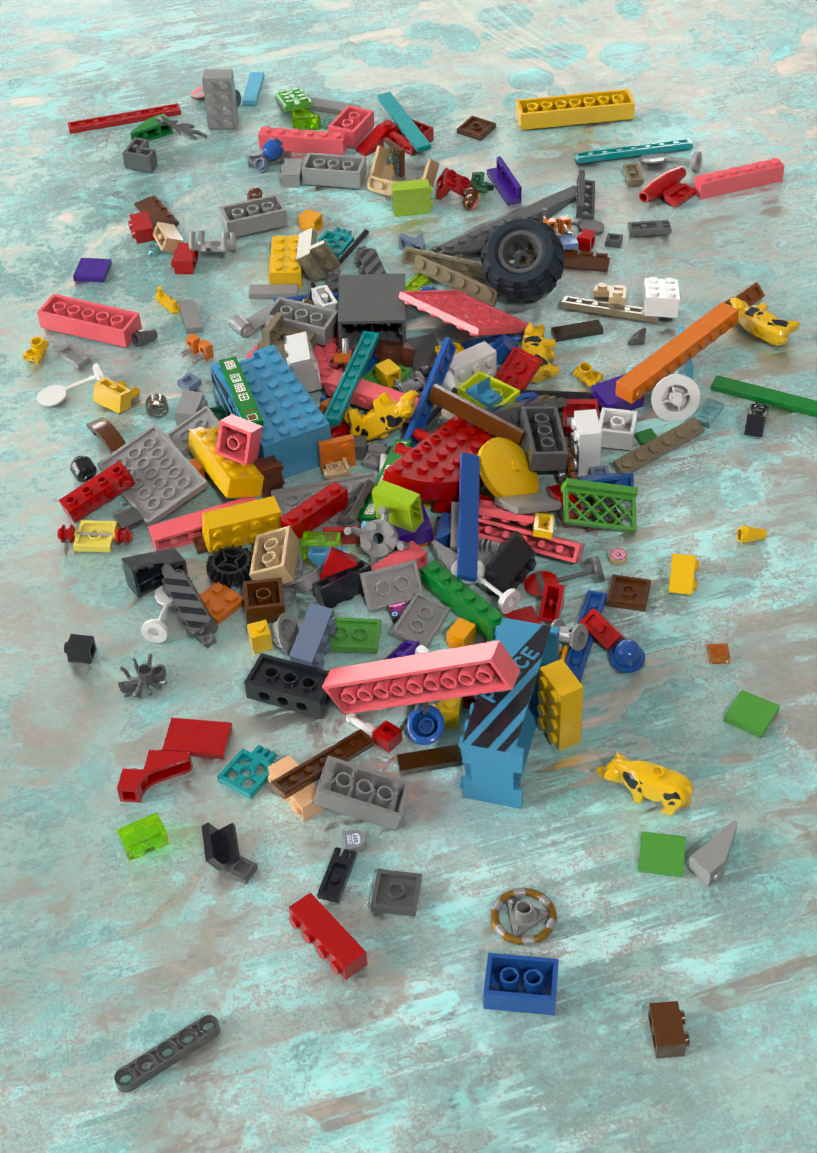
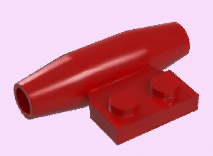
(669, 187)

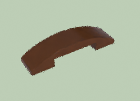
(107, 433)

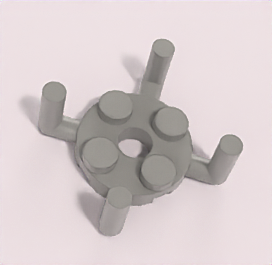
(213, 246)
(368, 534)

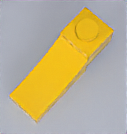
(543, 525)

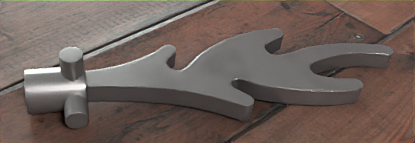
(184, 127)

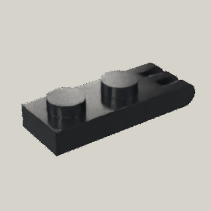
(337, 875)

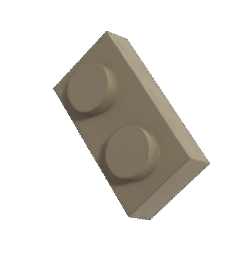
(633, 174)

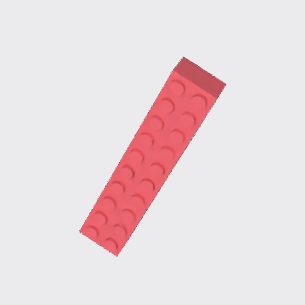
(422, 678)

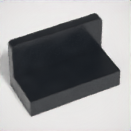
(220, 845)

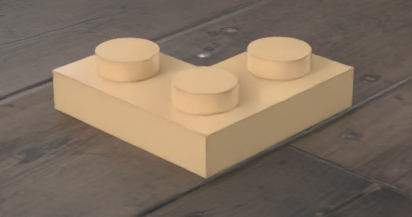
(615, 293)

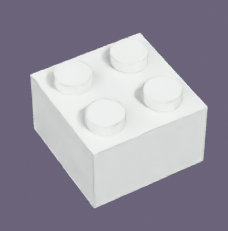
(618, 428)

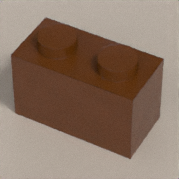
(667, 1029)

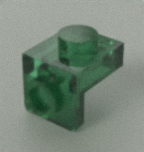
(478, 181)

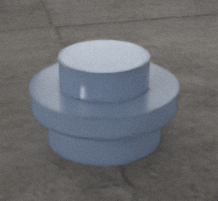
(261, 164)

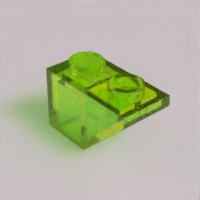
(306, 120)

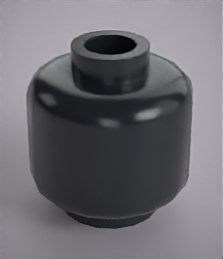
(83, 468)

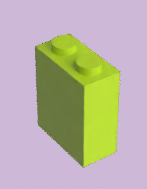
(411, 197)
(403, 504)

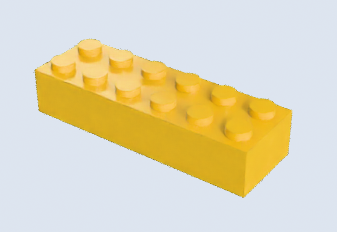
(230, 476)

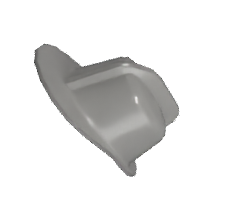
(304, 582)
(284, 632)

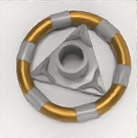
(524, 916)

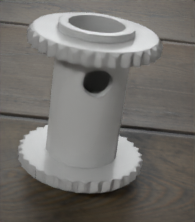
(416, 383)
(576, 636)

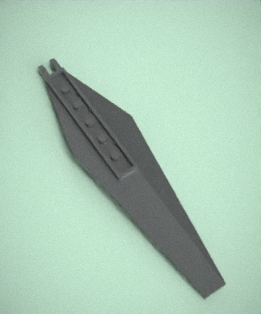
(474, 238)

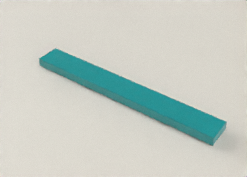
(404, 122)
(634, 150)
(351, 377)

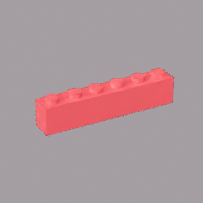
(305, 140)
(739, 178)
(365, 392)
(183, 529)
(555, 547)

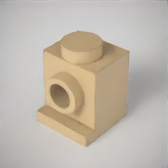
(336, 469)

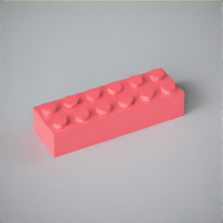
(89, 320)

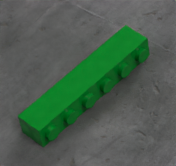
(461, 599)

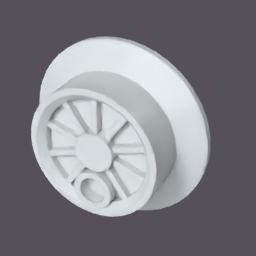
(675, 397)

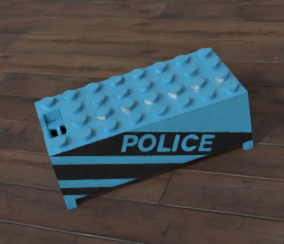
(289, 414)
(505, 721)

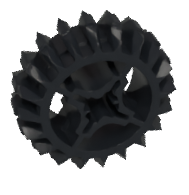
(229, 566)

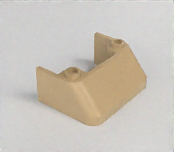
(382, 175)

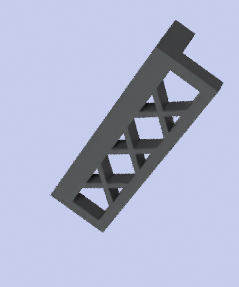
(581, 190)

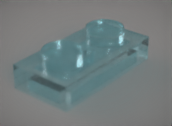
(708, 412)

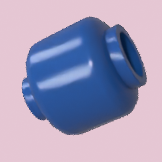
(273, 149)

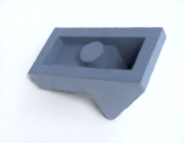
(408, 241)

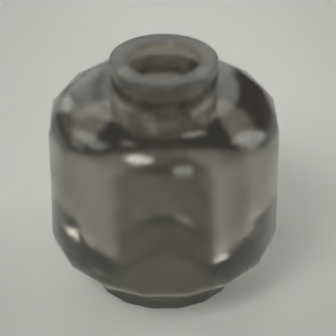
(157, 406)

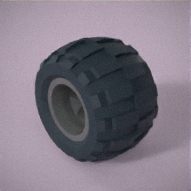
(526, 280)

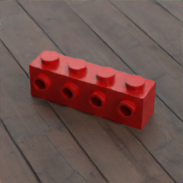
(96, 492)
(316, 509)
(328, 936)

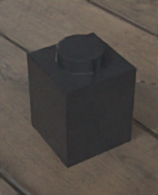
(80, 648)

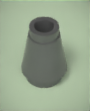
(142, 337)

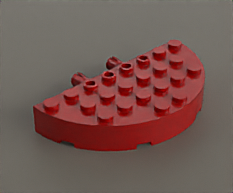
(434, 463)

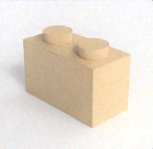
(167, 237)

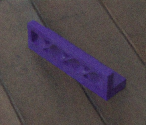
(505, 182)

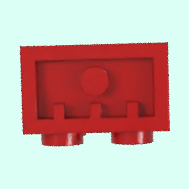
(451, 181)

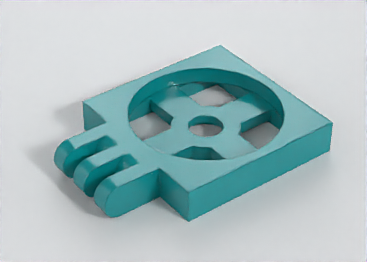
(335, 237)
(256, 758)

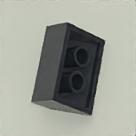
(510, 564)

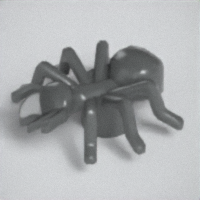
(146, 676)

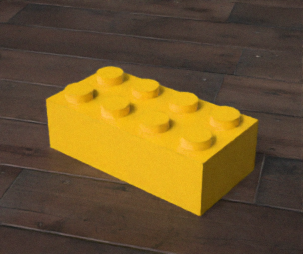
(283, 263)
(240, 523)
(560, 704)

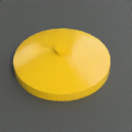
(506, 468)

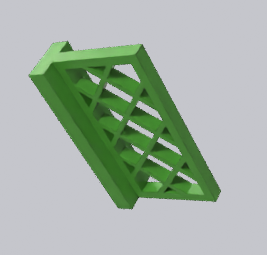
(596, 491)

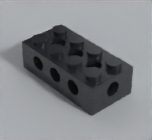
(288, 685)

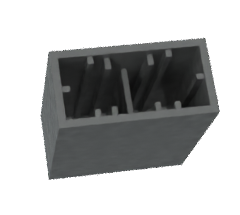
(371, 305)

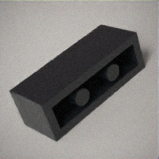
(340, 586)

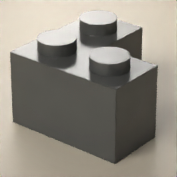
(139, 156)

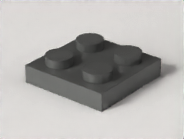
(396, 892)

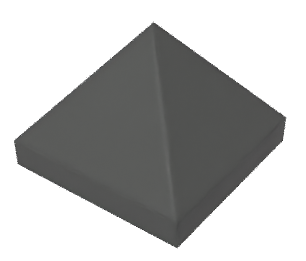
(638, 338)

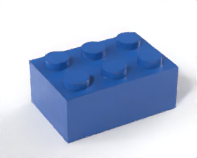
(521, 983)

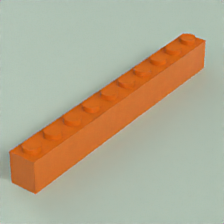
(676, 352)

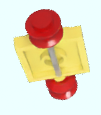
(95, 535)

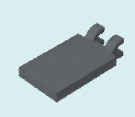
(425, 353)

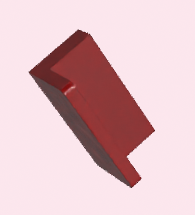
(602, 629)

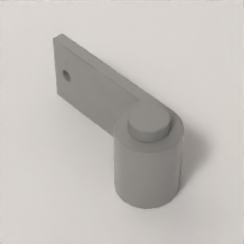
(248, 326)

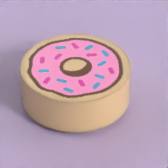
(618, 556)

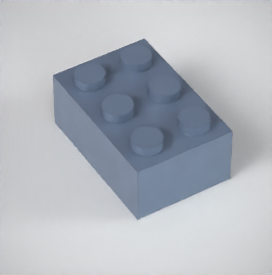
(314, 636)

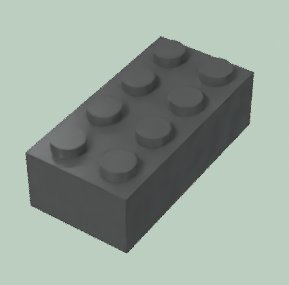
(543, 438)

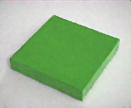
(751, 713)
(662, 854)

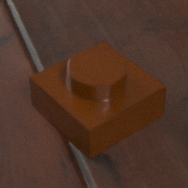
(199, 544)

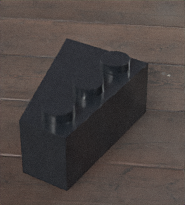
(144, 570)

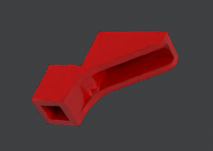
(158, 767)

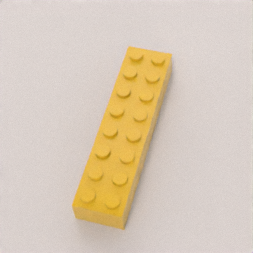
(575, 109)

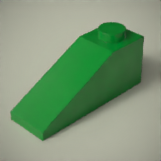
(151, 129)

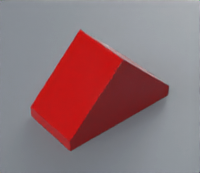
(336, 562)
(552, 602)

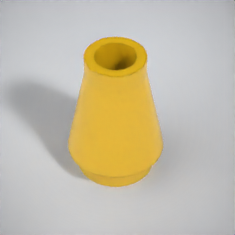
(750, 534)

